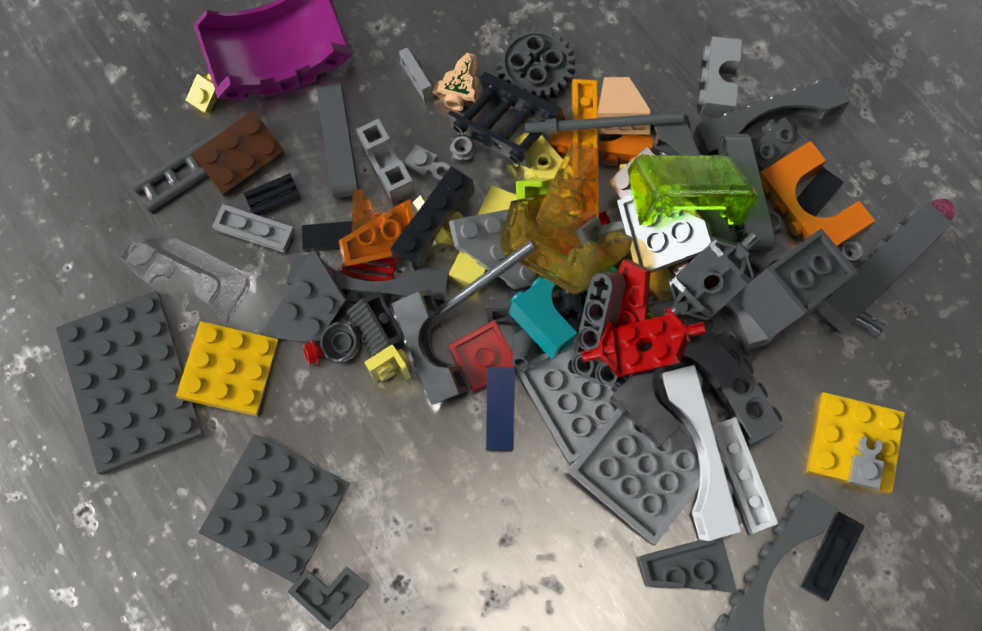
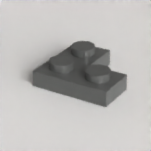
(330, 602)

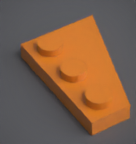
(376, 237)

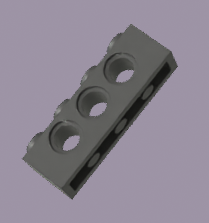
(755, 394)

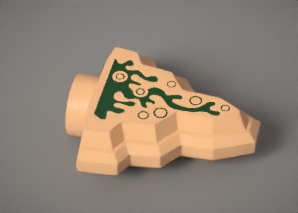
(460, 85)

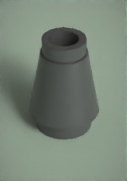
(523, 349)

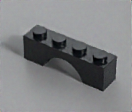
(418, 236)

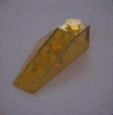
(570, 196)

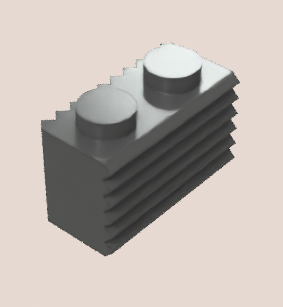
(375, 323)

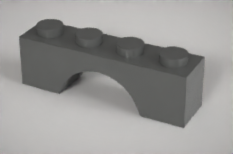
(416, 317)

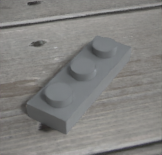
(253, 228)

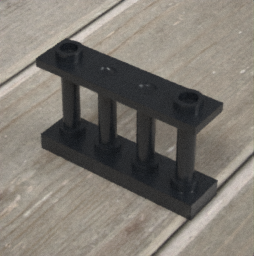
(510, 98)

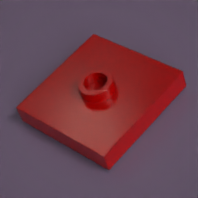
(481, 350)

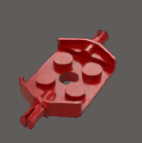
(621, 345)

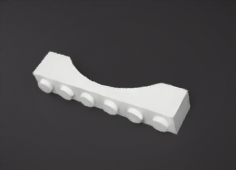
(714, 507)

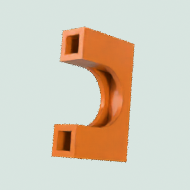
(779, 187)

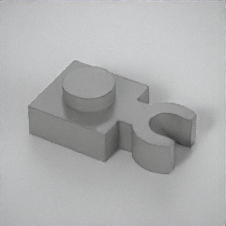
(423, 162)
(866, 469)

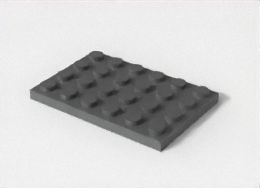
(128, 382)

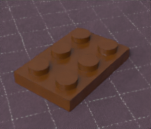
(238, 152)

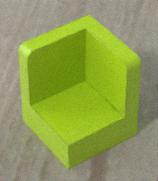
(532, 187)

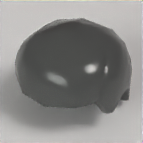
(340, 342)

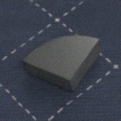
(590, 231)

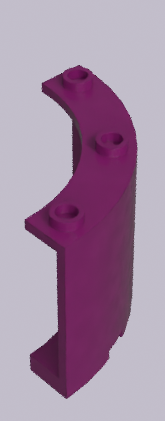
(277, 55)

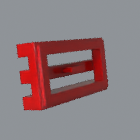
(372, 268)

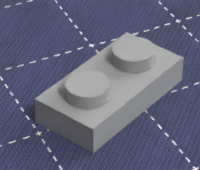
(413, 66)

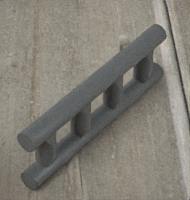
(167, 171)

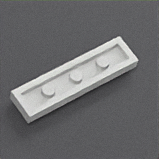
(744, 477)

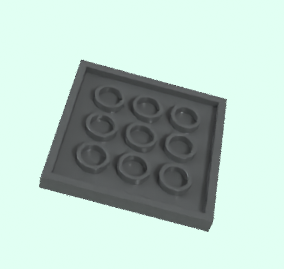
(275, 508)

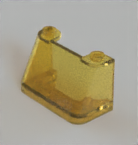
(555, 259)

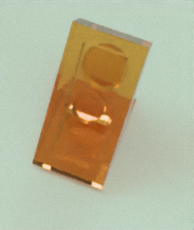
(361, 210)

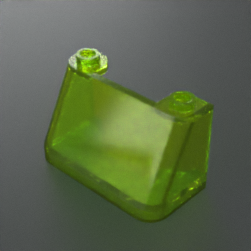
(690, 183)

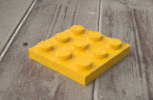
(227, 369)
(841, 425)

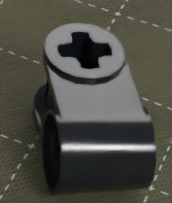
(572, 308)

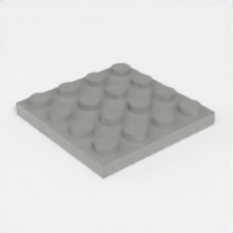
(638, 478)

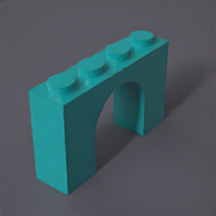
(540, 319)

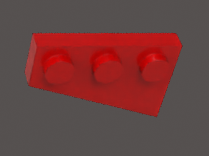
(636, 294)

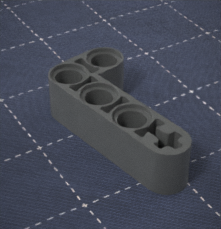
(607, 291)

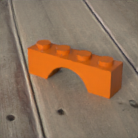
(610, 152)

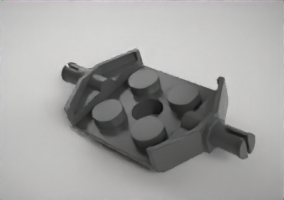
(719, 258)

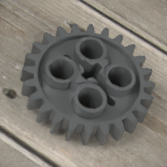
(519, 52)

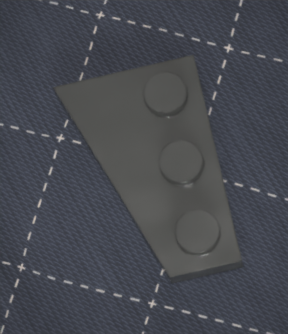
(690, 565)

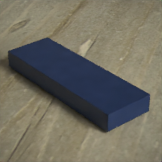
(500, 408)

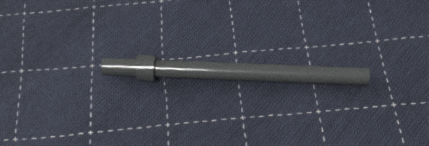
(551, 126)
(486, 278)

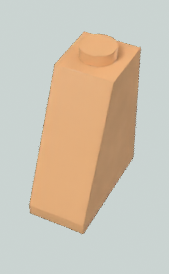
(622, 98)

